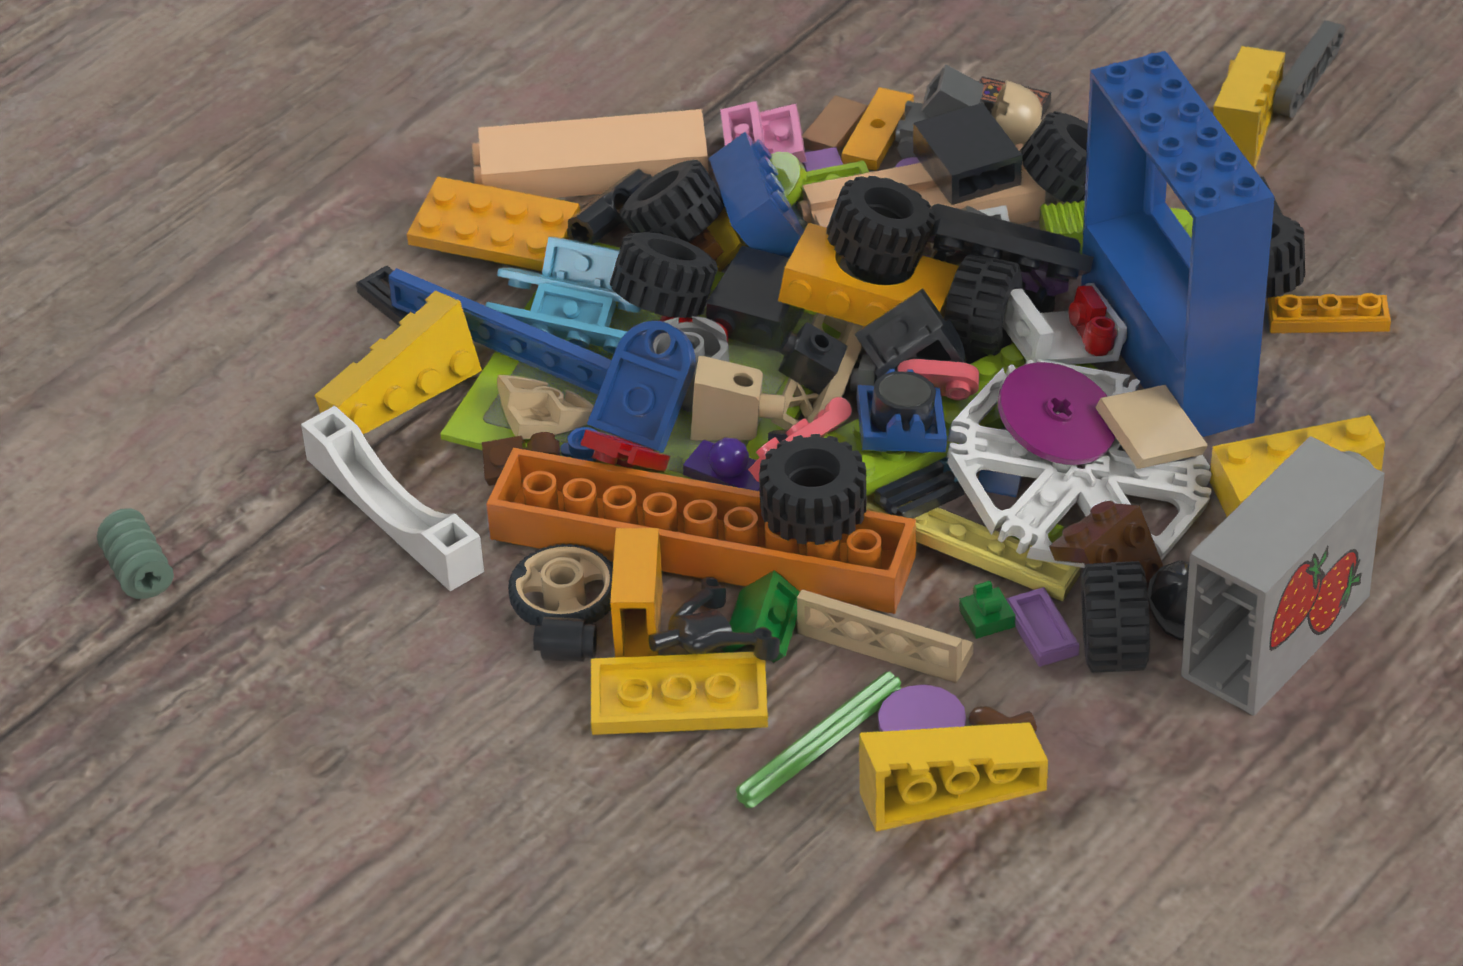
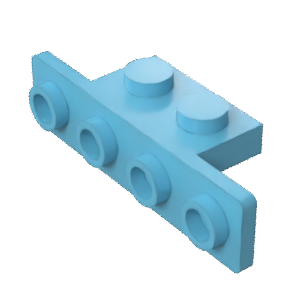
(572, 267)
(570, 315)

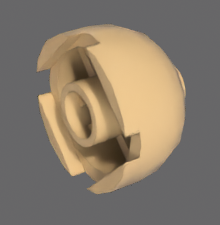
(1017, 112)

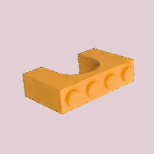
(819, 284)

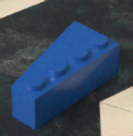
(755, 197)

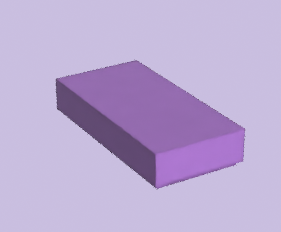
(1043, 627)

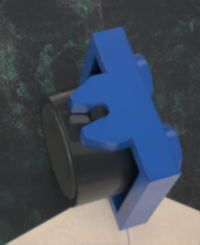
(901, 414)

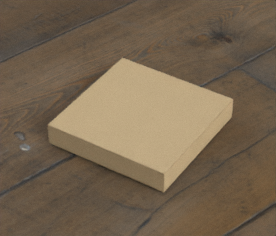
(1151, 426)

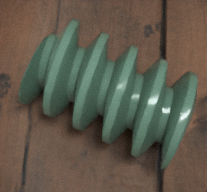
(134, 554)

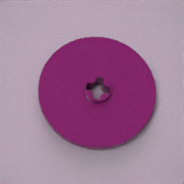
(1029, 410)

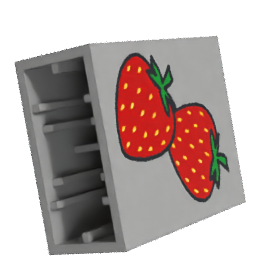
(1281, 574)

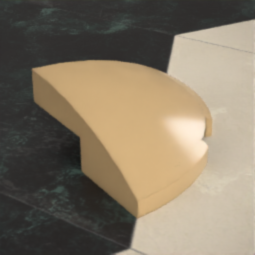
(538, 408)

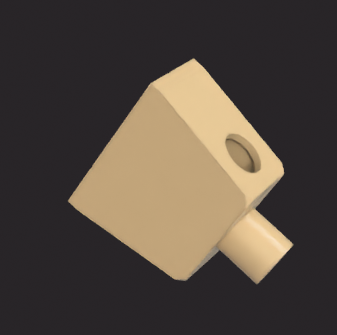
(730, 401)

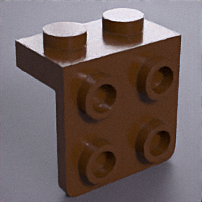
(1108, 536)

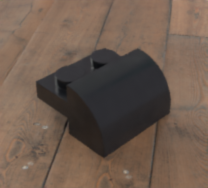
(910, 332)

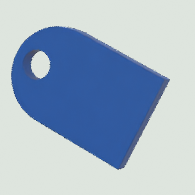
(643, 387)

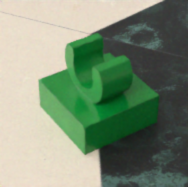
(986, 611)

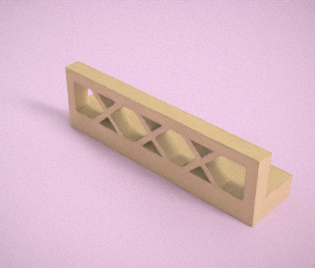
(836, 385)
(882, 636)

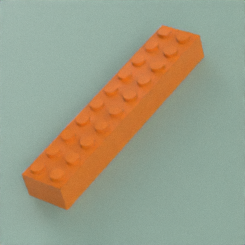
(701, 527)

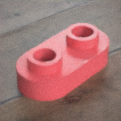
(954, 379)

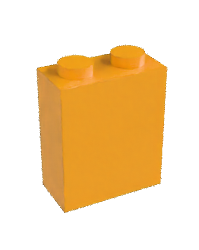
(636, 591)

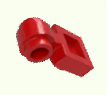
(1089, 319)

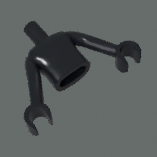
(710, 629)

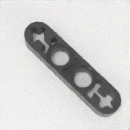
(1308, 68)

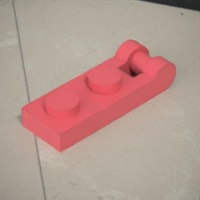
(824, 422)

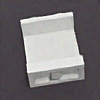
(1051, 334)

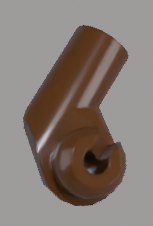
(989, 716)

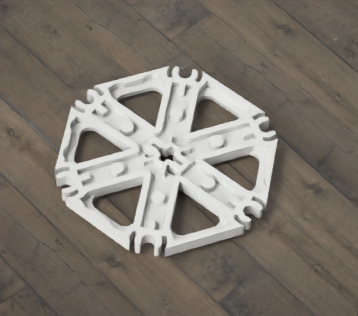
(1062, 485)

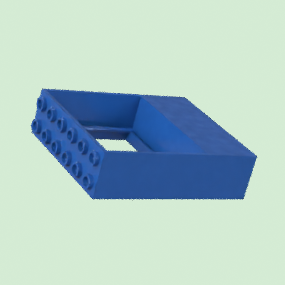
(1185, 301)

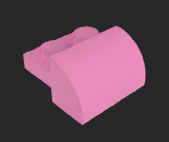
(776, 128)

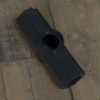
(604, 210)

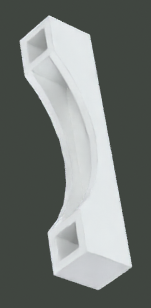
(434, 539)

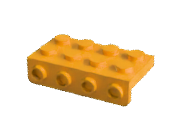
(489, 223)

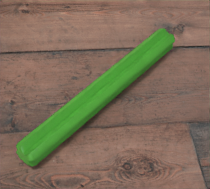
(816, 740)

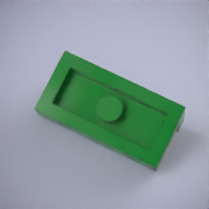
(766, 604)

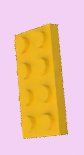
(678, 693)

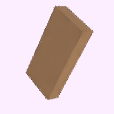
(834, 124)

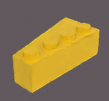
(1247, 98)
(407, 368)
(1247, 463)
(946, 770)

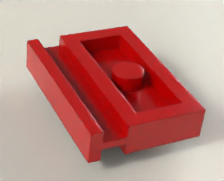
(623, 452)

